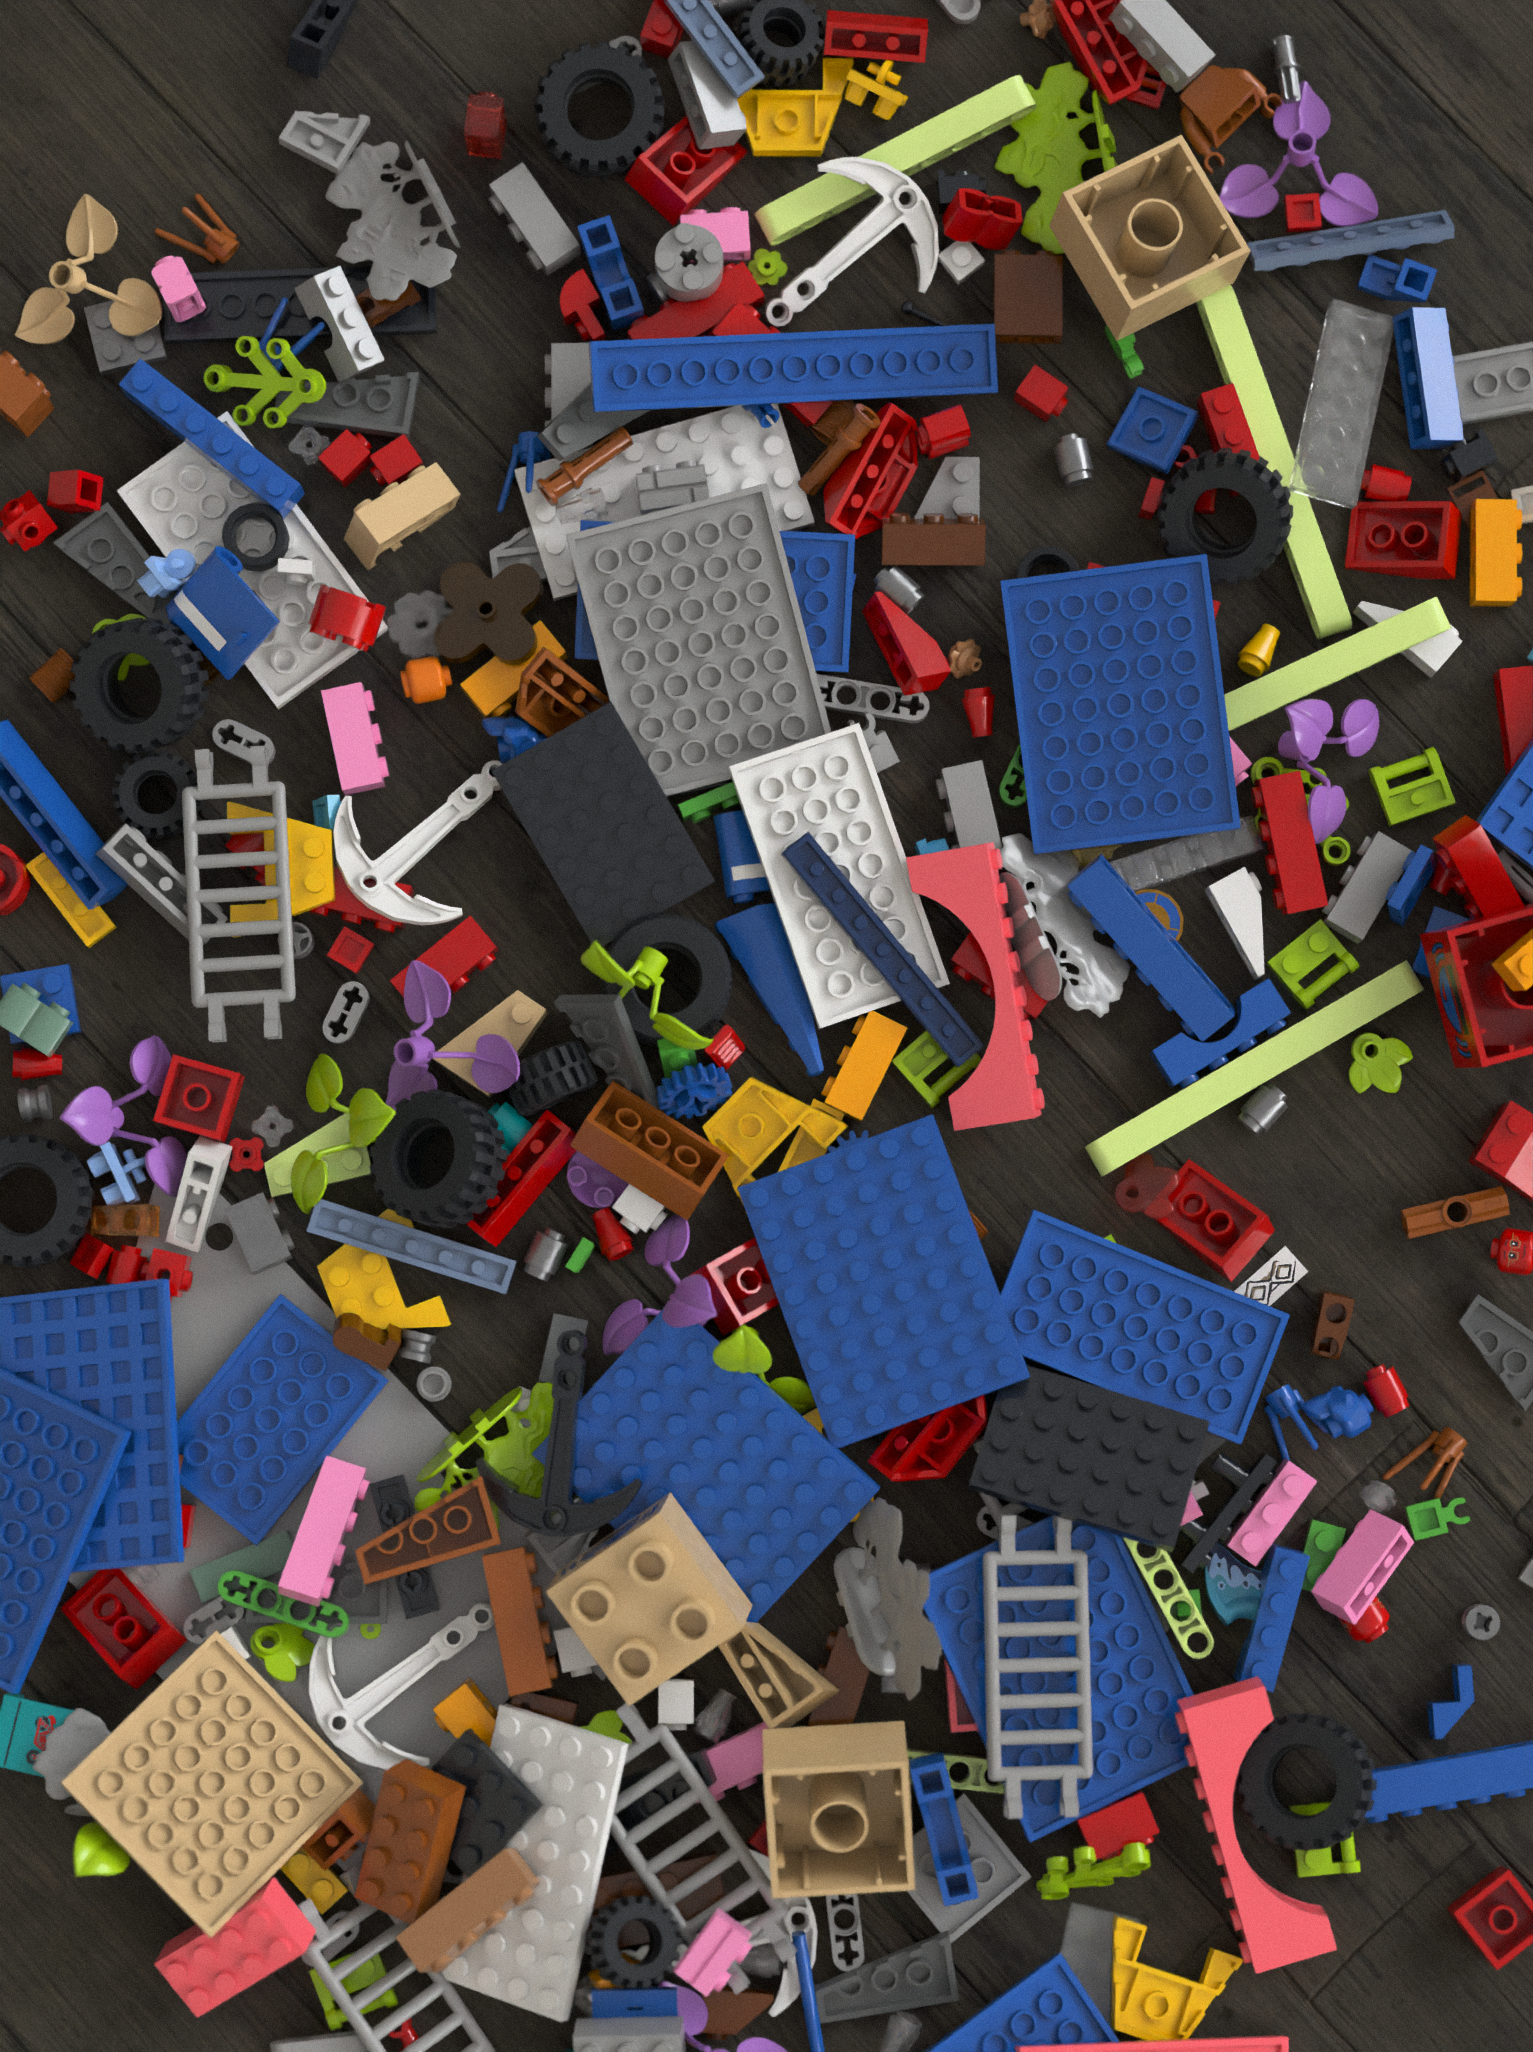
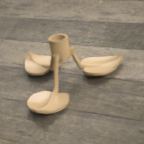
(45, 313)

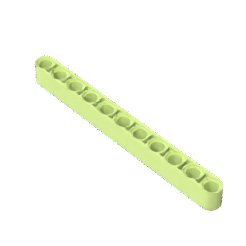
(1305, 543)
(1254, 1068)

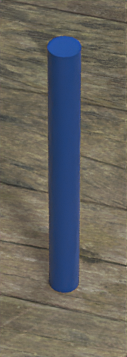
(807, 1992)

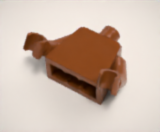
(1218, 105)

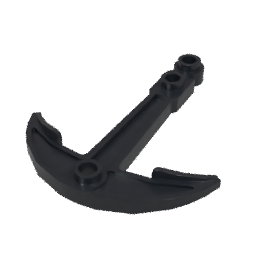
(557, 1483)

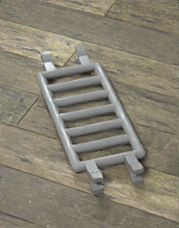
(280, 891)
(993, 1666)
(719, 1822)
(351, 2007)

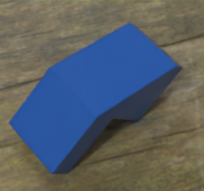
(1396, 282)
(1445, 1713)

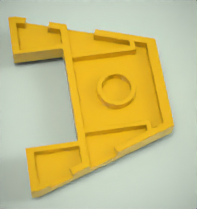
(795, 120)
(309, 867)
(758, 1122)
(366, 1286)
(1156, 2002)

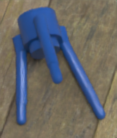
(297, 347)
(530, 452)
(1286, 1403)

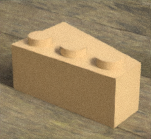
(400, 512)
(512, 1019)
(774, 1676)

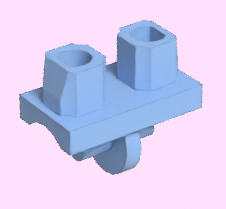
(167, 573)
(110, 1160)

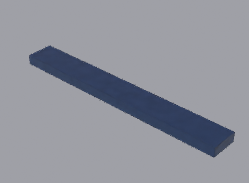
(882, 949)

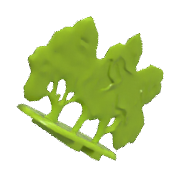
(1051, 150)
(507, 1454)

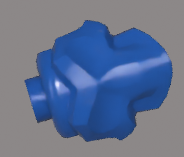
(513, 735)
(1341, 1412)

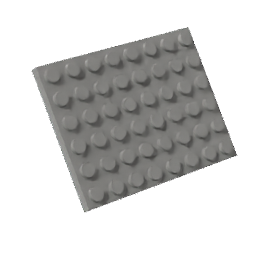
(700, 635)

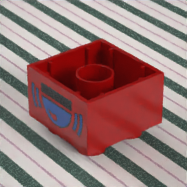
(1477, 1007)

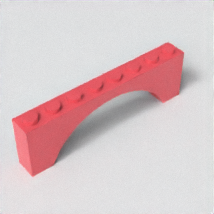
(971, 888)
(1219, 1733)

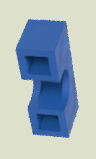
(610, 272)

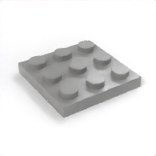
(993, 1865)

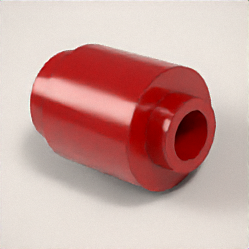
(1385, 484)
(125, 1265)
(1386, 1390)

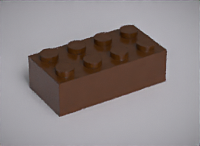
(628, 1883)

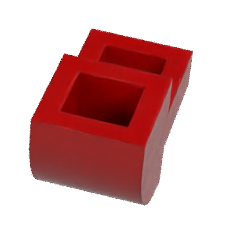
(577, 303)

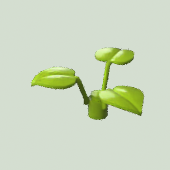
(643, 974)
(368, 1119)
(747, 1353)
(98, 1853)

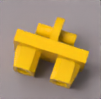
(861, 84)

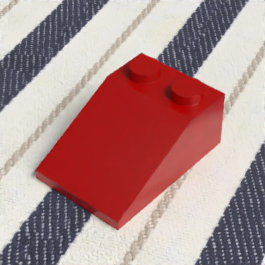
(679, 175)
(1405, 538)
(1508, 1149)
(1215, 1222)
(739, 1286)
(123, 1626)

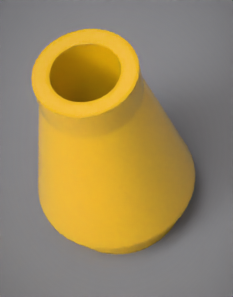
(1258, 652)

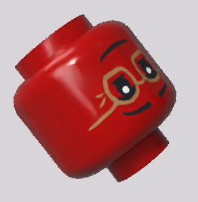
(1513, 1251)
(1370, 1625)

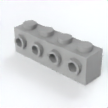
(154, 878)

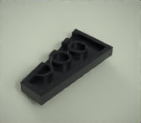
(658, 1796)

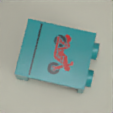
(25, 1729)

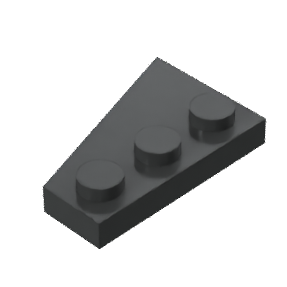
(1503, 1346)

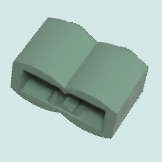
(33, 1020)

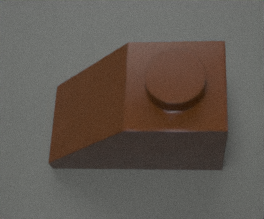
(732, 2012)

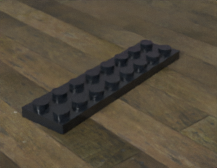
(246, 300)

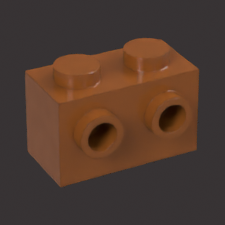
(341, 1831)

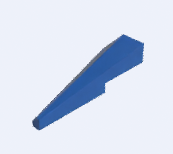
(766, 956)

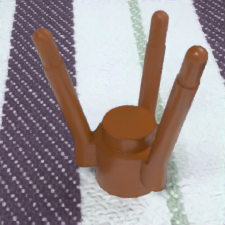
(220, 243)
(1448, 1449)

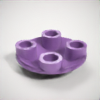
(593, 1183)

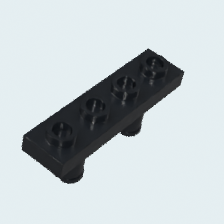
(1240, 1501)
(394, 1507)

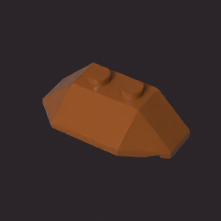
(555, 694)

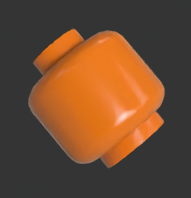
(425, 679)

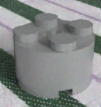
(685, 244)

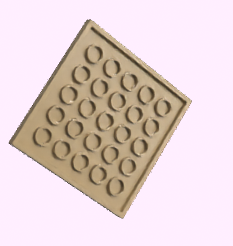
(212, 1783)

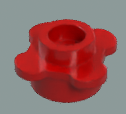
(238, 1160)

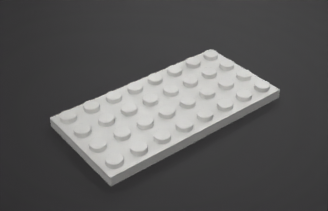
(727, 442)
(184, 507)
(836, 797)
(540, 1944)

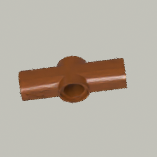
(1475, 1208)

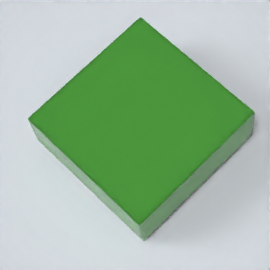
(580, 1255)

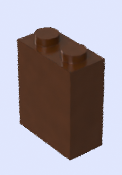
(1027, 297)

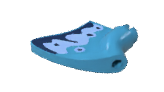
(1231, 1586)

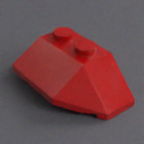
(1099, 49)
(873, 477)
(930, 1444)

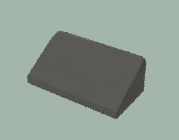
(560, 1324)

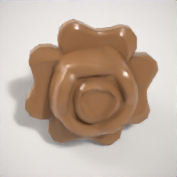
(1039, 18)
(964, 658)

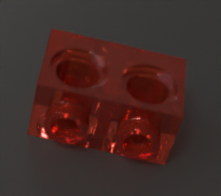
(485, 125)

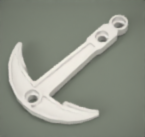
(882, 219)
(400, 858)
(374, 1697)
(789, 1984)

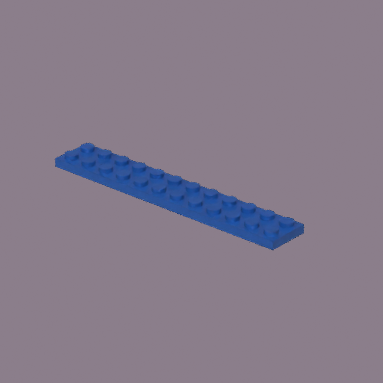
(792, 367)

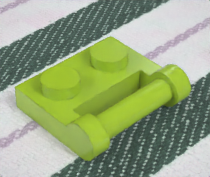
(1414, 797)
(1306, 954)
(924, 1057)
(1319, 1861)
(358, 1979)

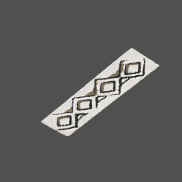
(1273, 1278)

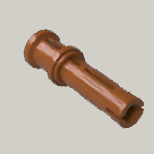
(847, 439)
(571, 474)

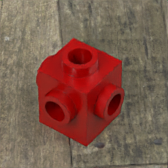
(26, 521)
(176, 1264)

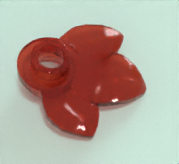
(1152, 1185)

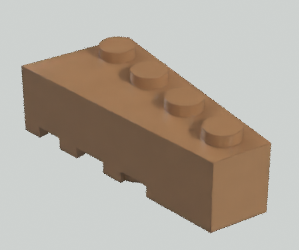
(468, 1912)

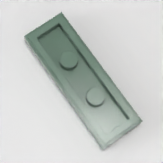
(258, 1561)

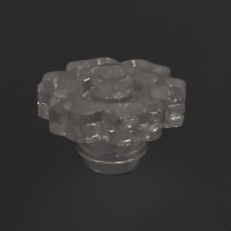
(409, 613)

